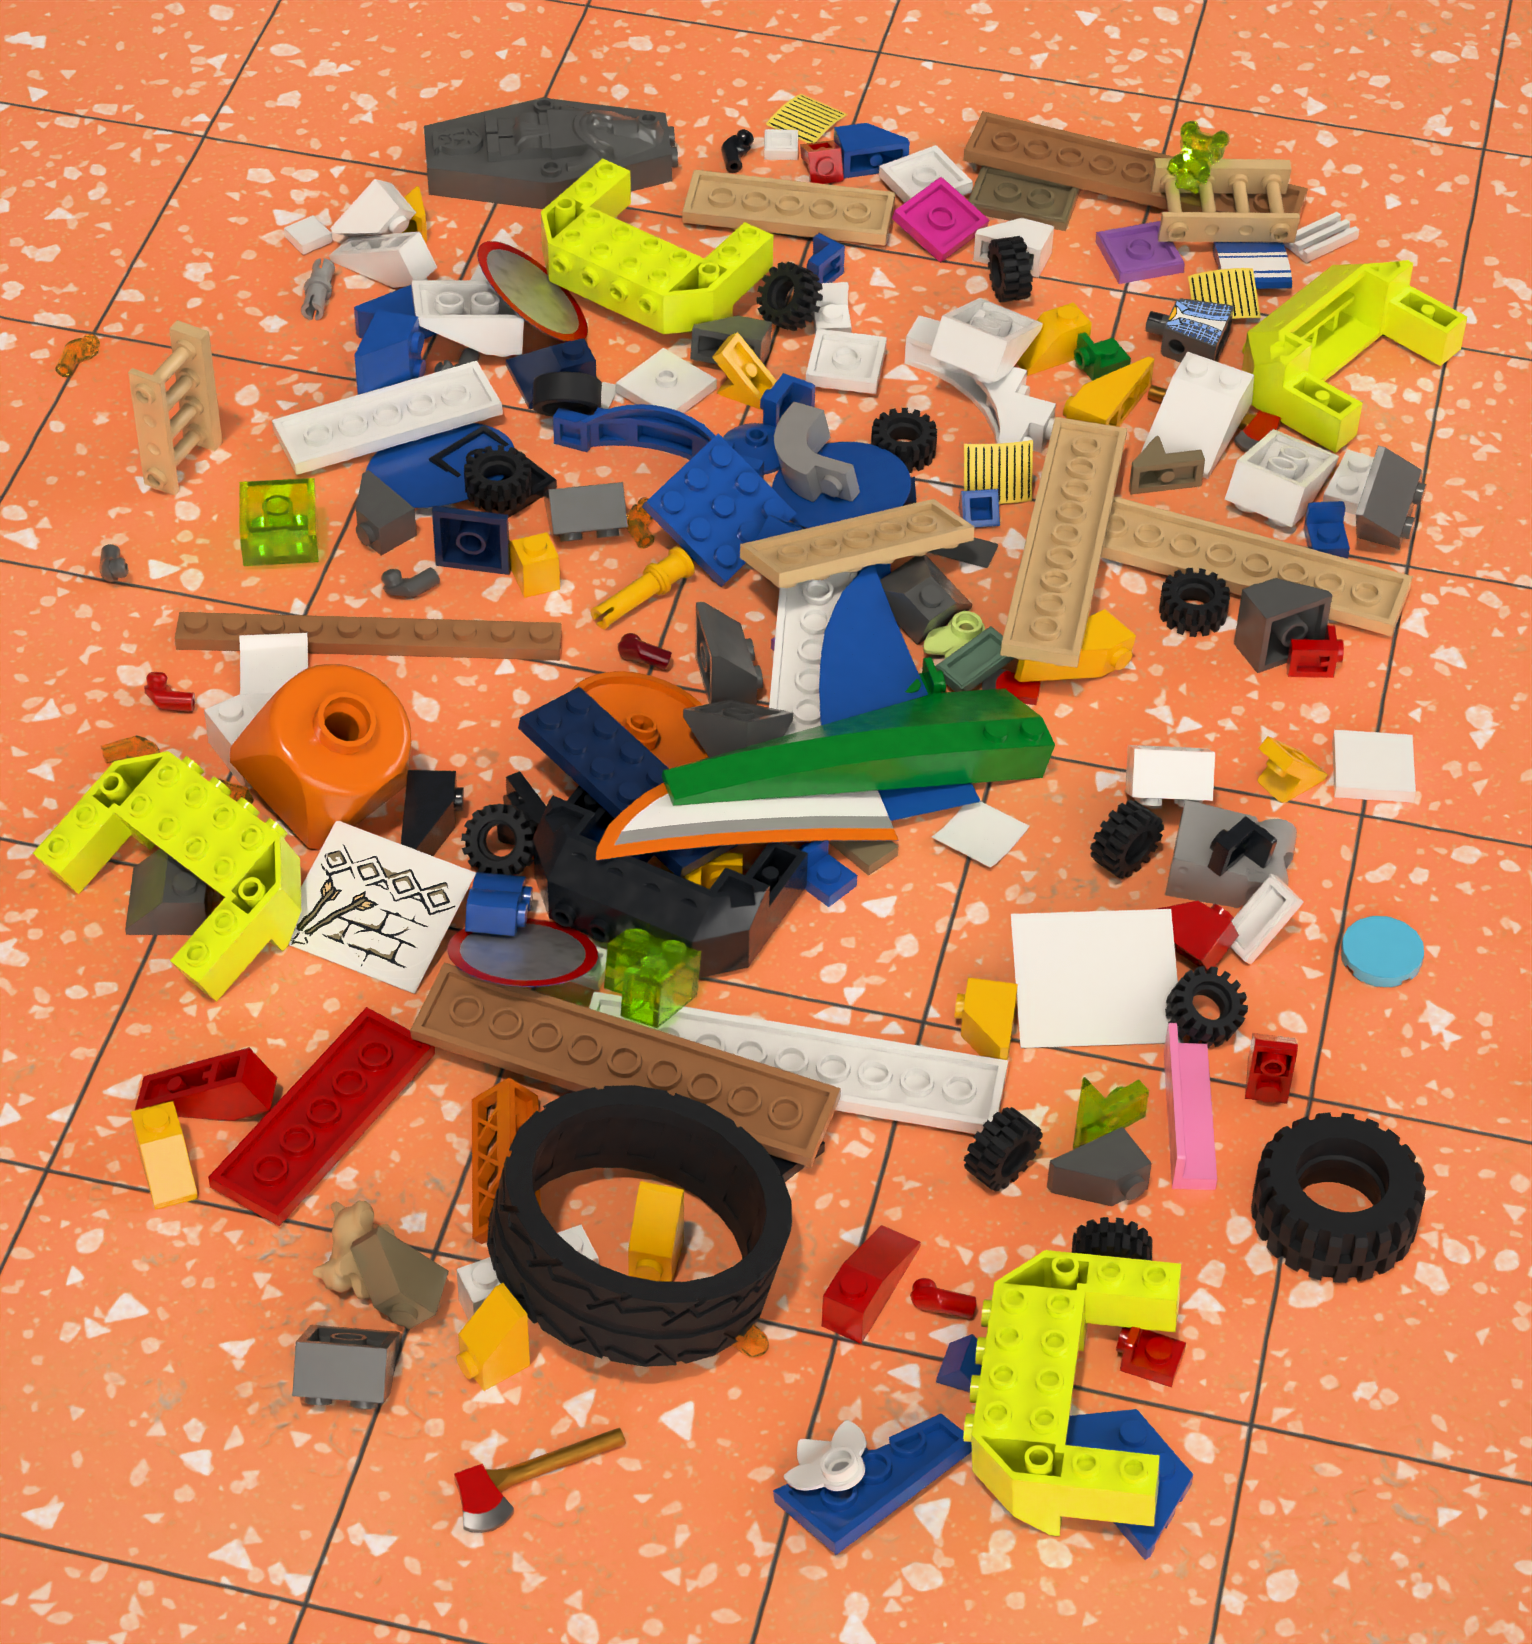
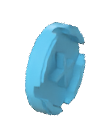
(1382, 951)

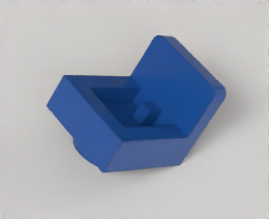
(783, 394)

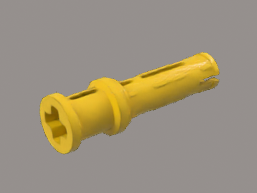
(655, 580)

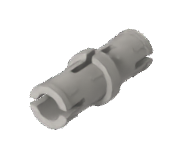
(318, 289)

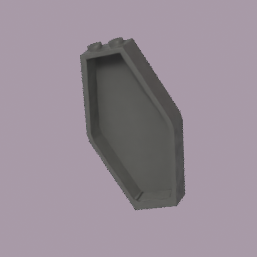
(542, 147)

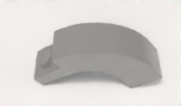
(797, 441)

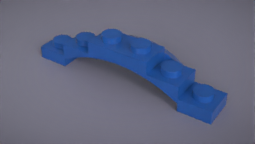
(638, 427)

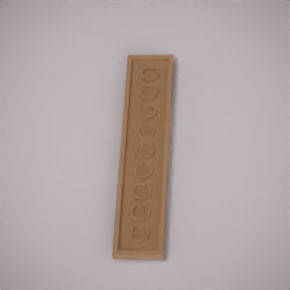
(1091, 164)
(594, 1049)

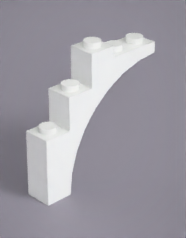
(1004, 403)

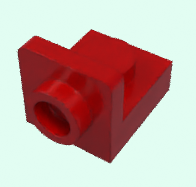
(823, 161)
(1315, 657)
(1150, 1355)

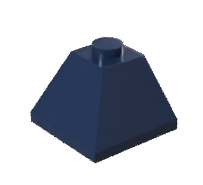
(563, 357)
(471, 540)

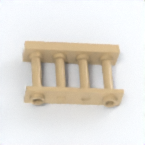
(1234, 177)
(198, 407)

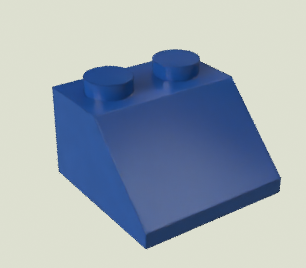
(389, 351)

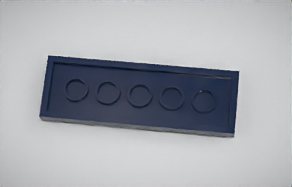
(605, 762)

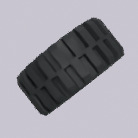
(1330, 1240)

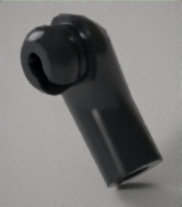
(735, 148)

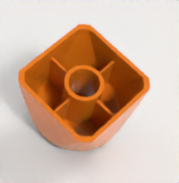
(326, 749)

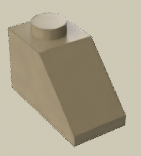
(398, 1277)

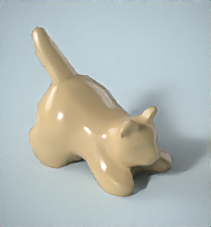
(341, 1270)

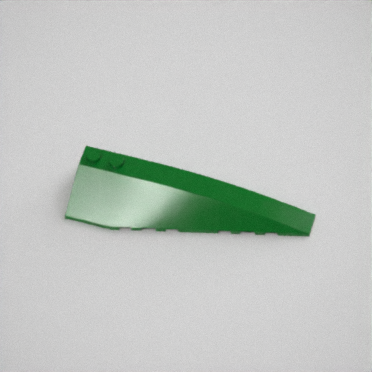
(903, 745)

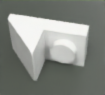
(833, 308)

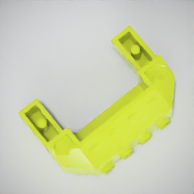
(637, 271)
(1328, 327)
(207, 833)
(1028, 1384)

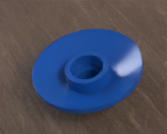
(756, 441)

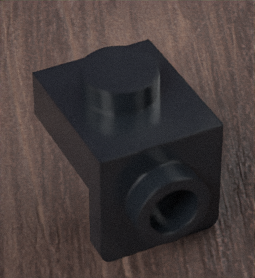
(1242, 839)

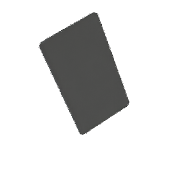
(974, 552)

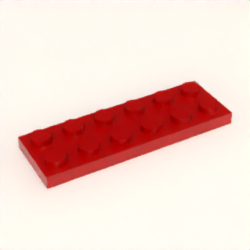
(321, 1116)

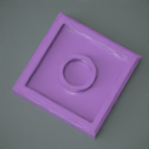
(1136, 253)

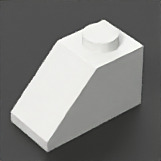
(375, 212)
(1035, 234)

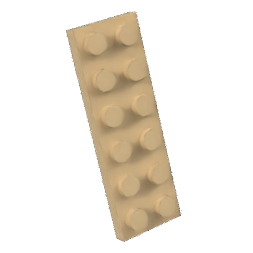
(789, 207)
(856, 543)

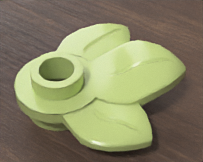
(958, 632)

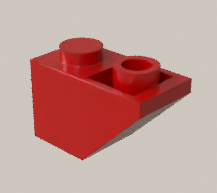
(1270, 1068)

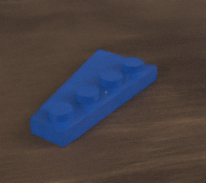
(890, 1479)

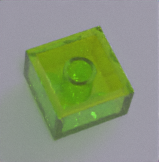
(278, 522)

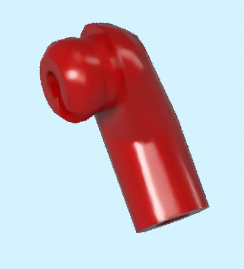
(163, 695)
(930, 1298)

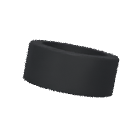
(566, 391)

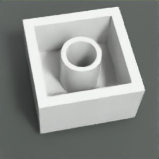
(1169, 774)

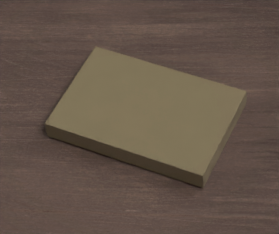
(1018, 196)

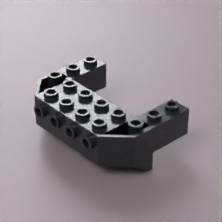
(621, 893)

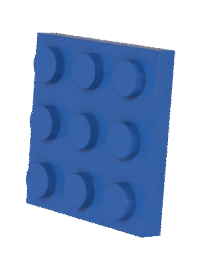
(715, 508)

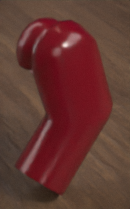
(633, 649)

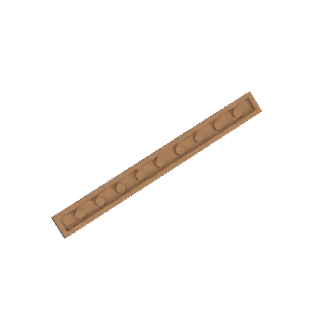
(377, 635)

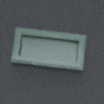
(974, 661)

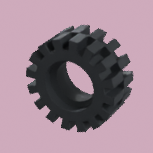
(1010, 268)
(803, 299)
(906, 426)
(500, 492)
(1191, 616)
(477, 833)
(1127, 839)
(1217, 989)
(1003, 1148)
(1113, 1239)

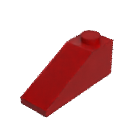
(213, 1088)
(867, 1283)

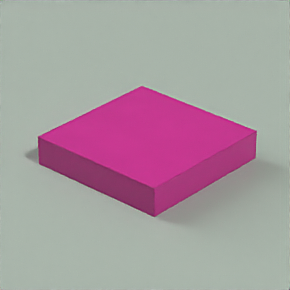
(940, 219)

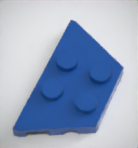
(1132, 1433)

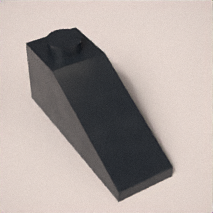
(430, 809)

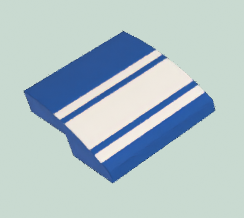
(1267, 259)

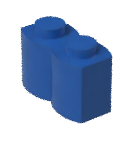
(498, 904)

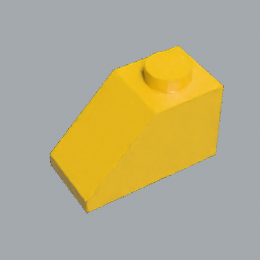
(1056, 339)
(535, 564)
(987, 1016)
(163, 1155)
(656, 1232)
(495, 1340)

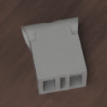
(1189, 868)

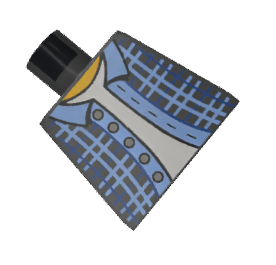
(1192, 328)

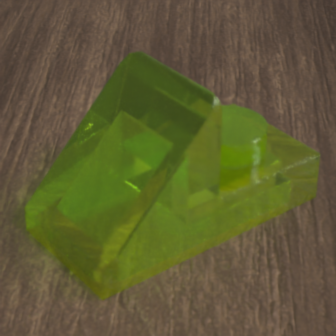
(1103, 1115)

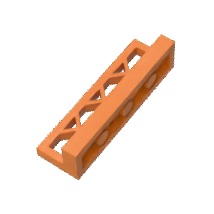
(513, 1109)

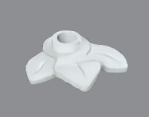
(830, 1463)

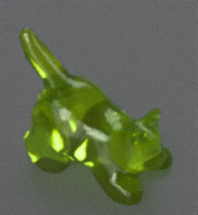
(1197, 155)

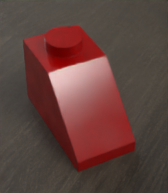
(1202, 932)

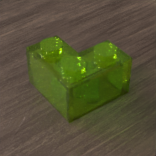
(651, 975)

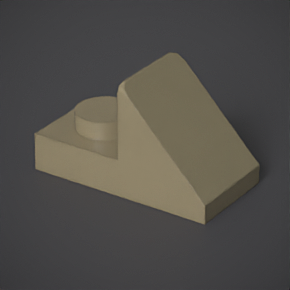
(1160, 471)

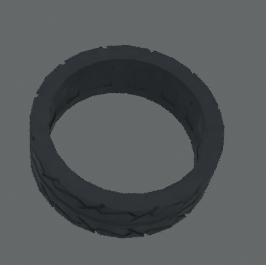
(622, 1314)

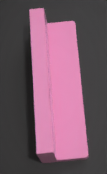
(1189, 1113)

